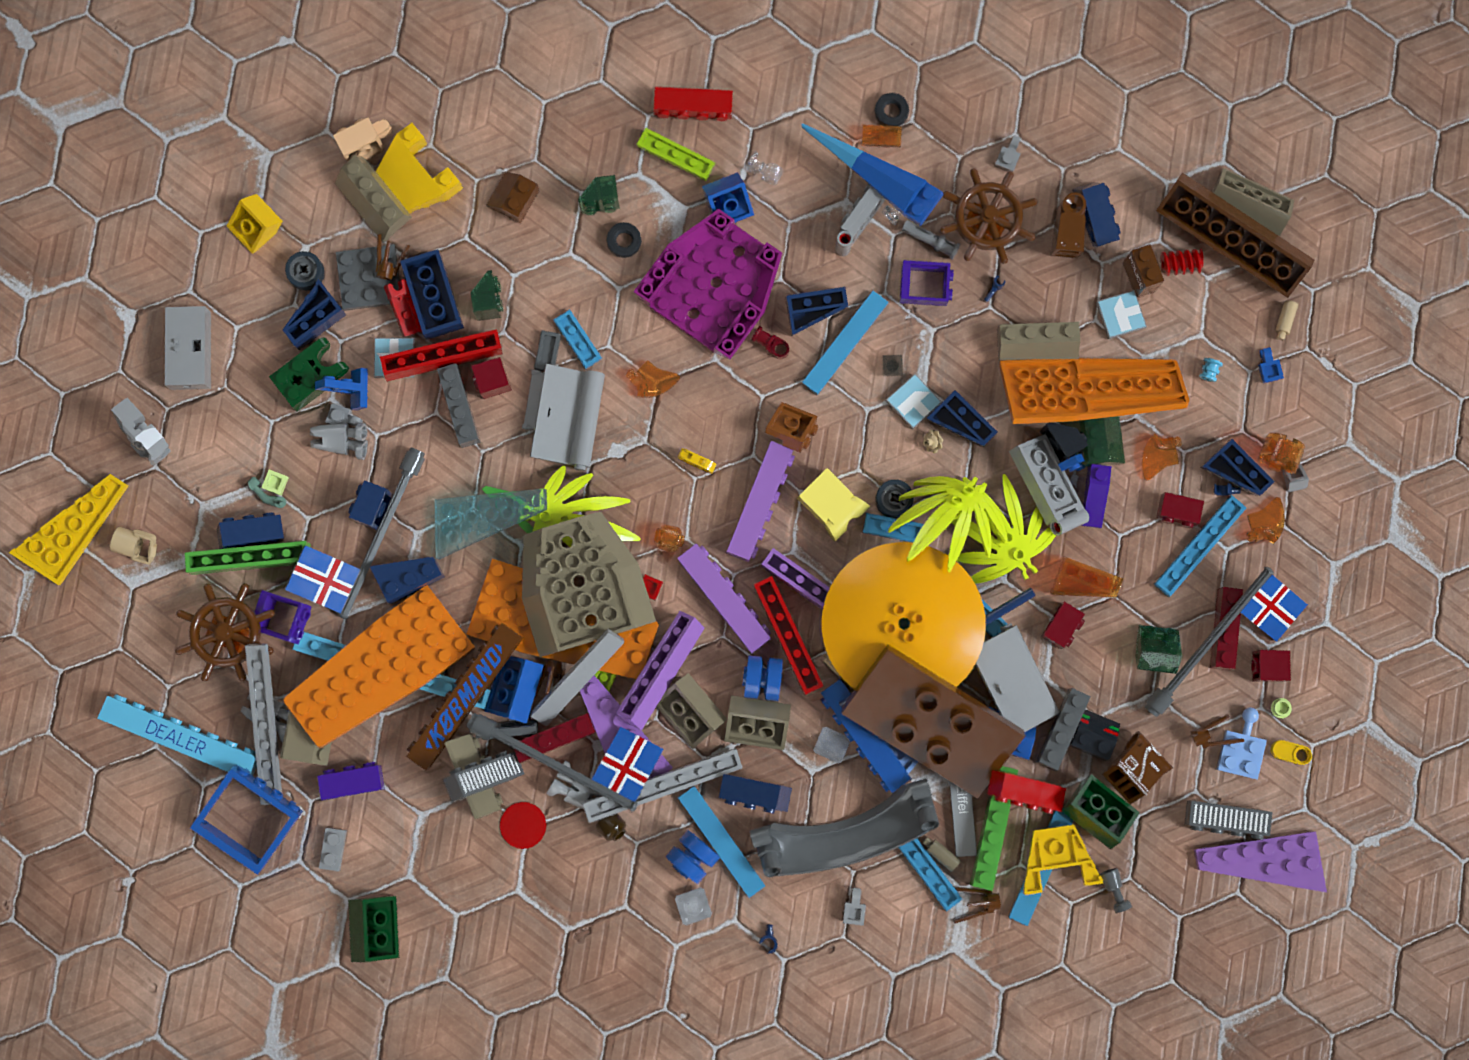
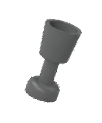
(1112, 882)

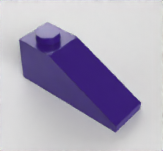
(1096, 493)

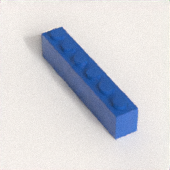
(871, 746)

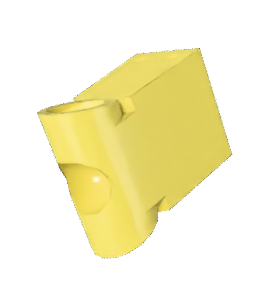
(832, 503)

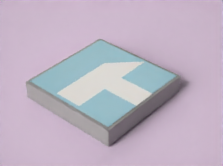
(1121, 314)
(388, 346)
(913, 401)

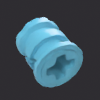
(1210, 369)

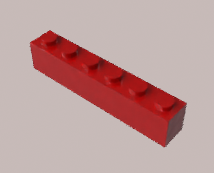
(441, 355)
(788, 635)

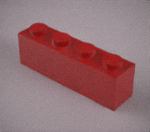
(693, 103)
(1027, 791)

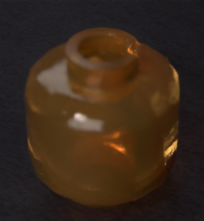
(669, 538)

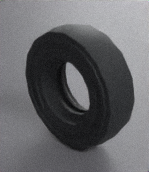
(891, 98)
(618, 229)

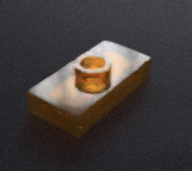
(881, 136)

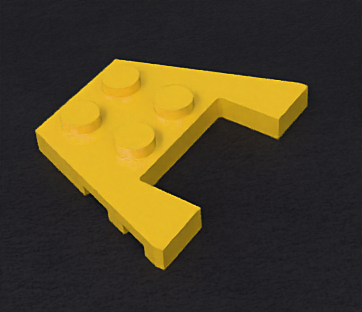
(1057, 849)

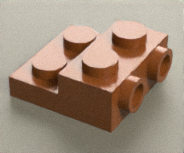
(792, 427)

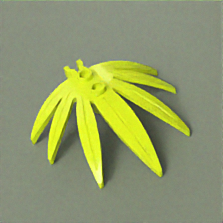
(958, 503)
(559, 512)
(1018, 546)

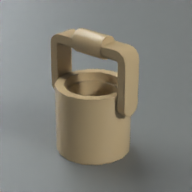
(131, 543)

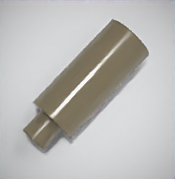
(942, 854)

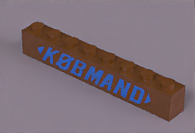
(464, 696)

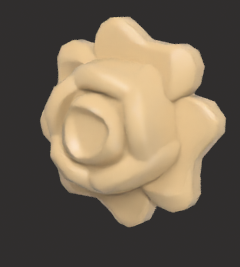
(933, 441)

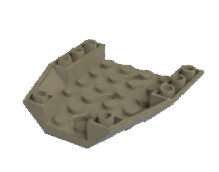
(611, 589)

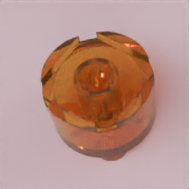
(1281, 453)

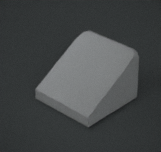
(1296, 481)

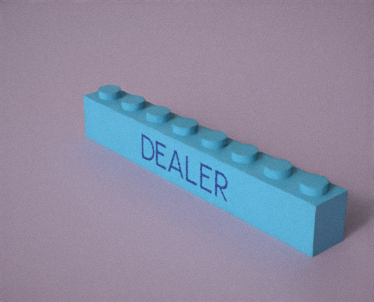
(175, 735)

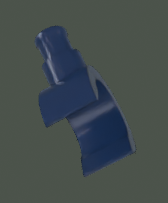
(1224, 490)
(769, 934)

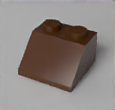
(513, 196)

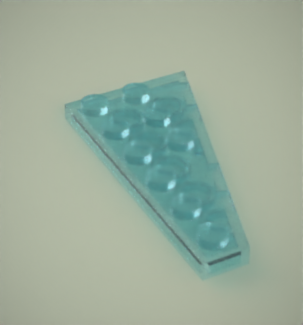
(476, 517)

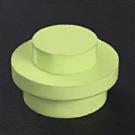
(1281, 708)

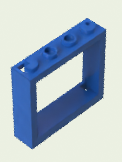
(229, 845)

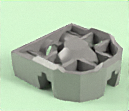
(143, 438)

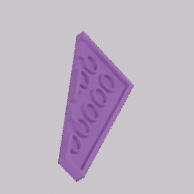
(603, 710)
(1280, 860)

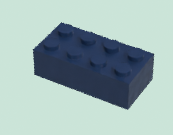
(432, 294)

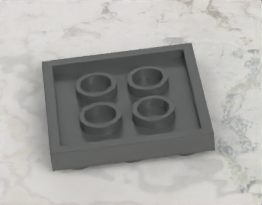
(358, 278)

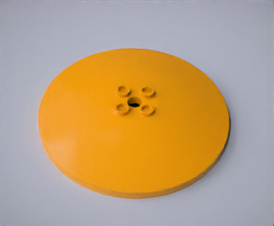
(884, 587)

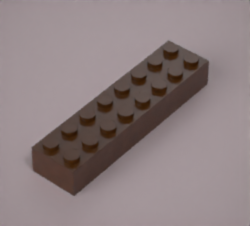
(1235, 235)

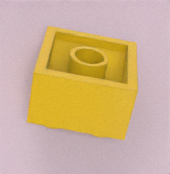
(254, 222)

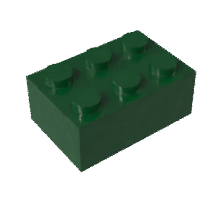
(1100, 812)

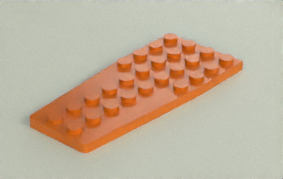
(1090, 388)
(502, 603)
(379, 668)

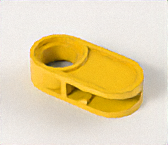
(696, 460)
(1287, 752)

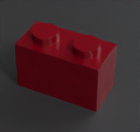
(1180, 509)
(1063, 625)

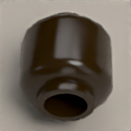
(611, 827)

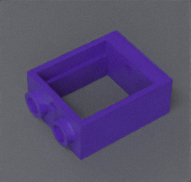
(908, 266)
(268, 601)

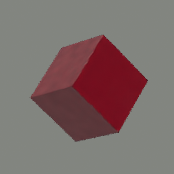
(491, 378)
(1271, 666)

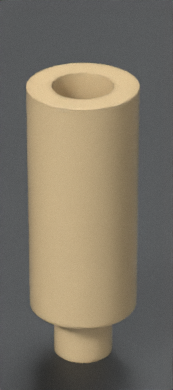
(1286, 319)

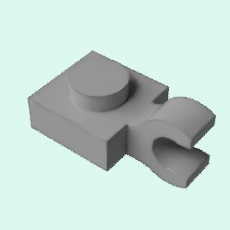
(1008, 156)
(341, 415)
(854, 911)

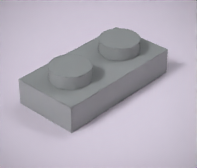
(332, 849)

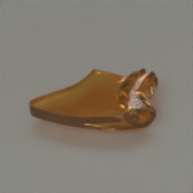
(651, 380)
(1159, 454)
(1267, 523)

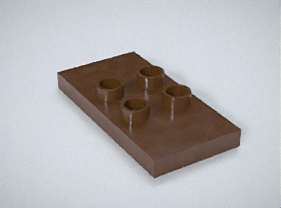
(932, 721)

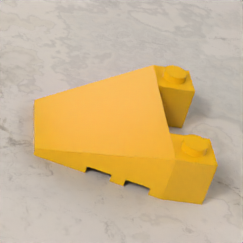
(407, 176)

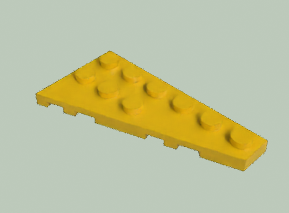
(66, 536)

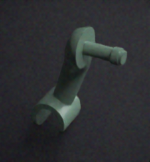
(277, 501)

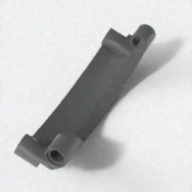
(818, 848)

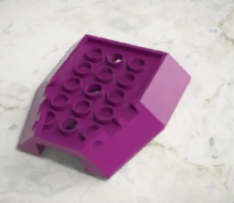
(684, 275)

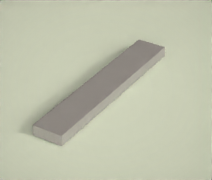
(577, 677)

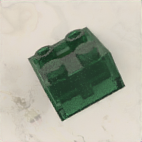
(600, 196)
(485, 298)
(1158, 649)

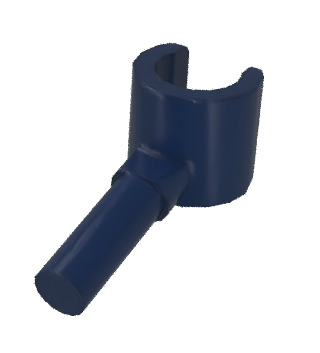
(995, 287)

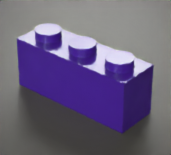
(351, 781)

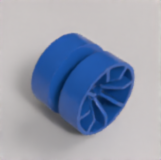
(758, 677)
(689, 861)

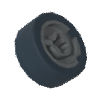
(297, 263)
(884, 495)

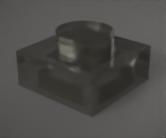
(892, 365)

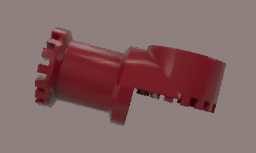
(770, 342)

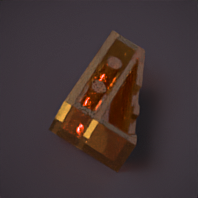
(1083, 580)

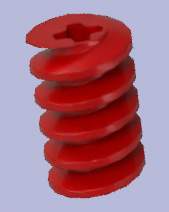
(1182, 261)

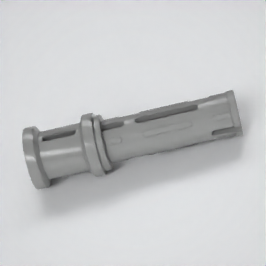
(939, 243)

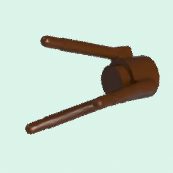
(385, 269)
(551, 670)
(1202, 735)
(989, 902)

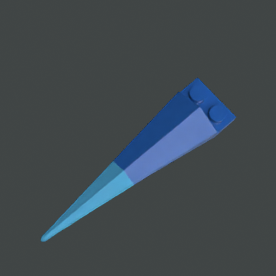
(902, 189)

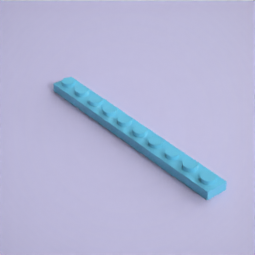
(326, 649)

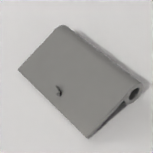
(573, 416)
(1015, 679)

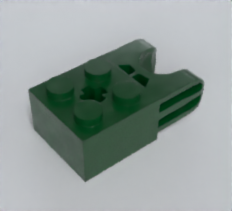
(309, 368)

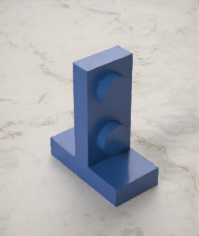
(355, 386)

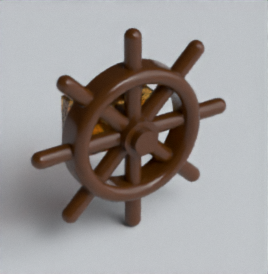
(986, 219)
(223, 631)

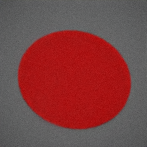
(523, 825)

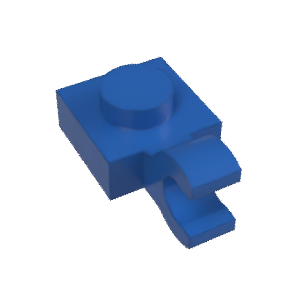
(1269, 369)
(1073, 463)

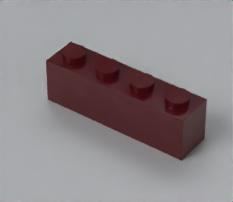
(1225, 648)
(558, 736)

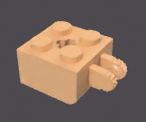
(362, 138)

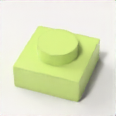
(275, 482)

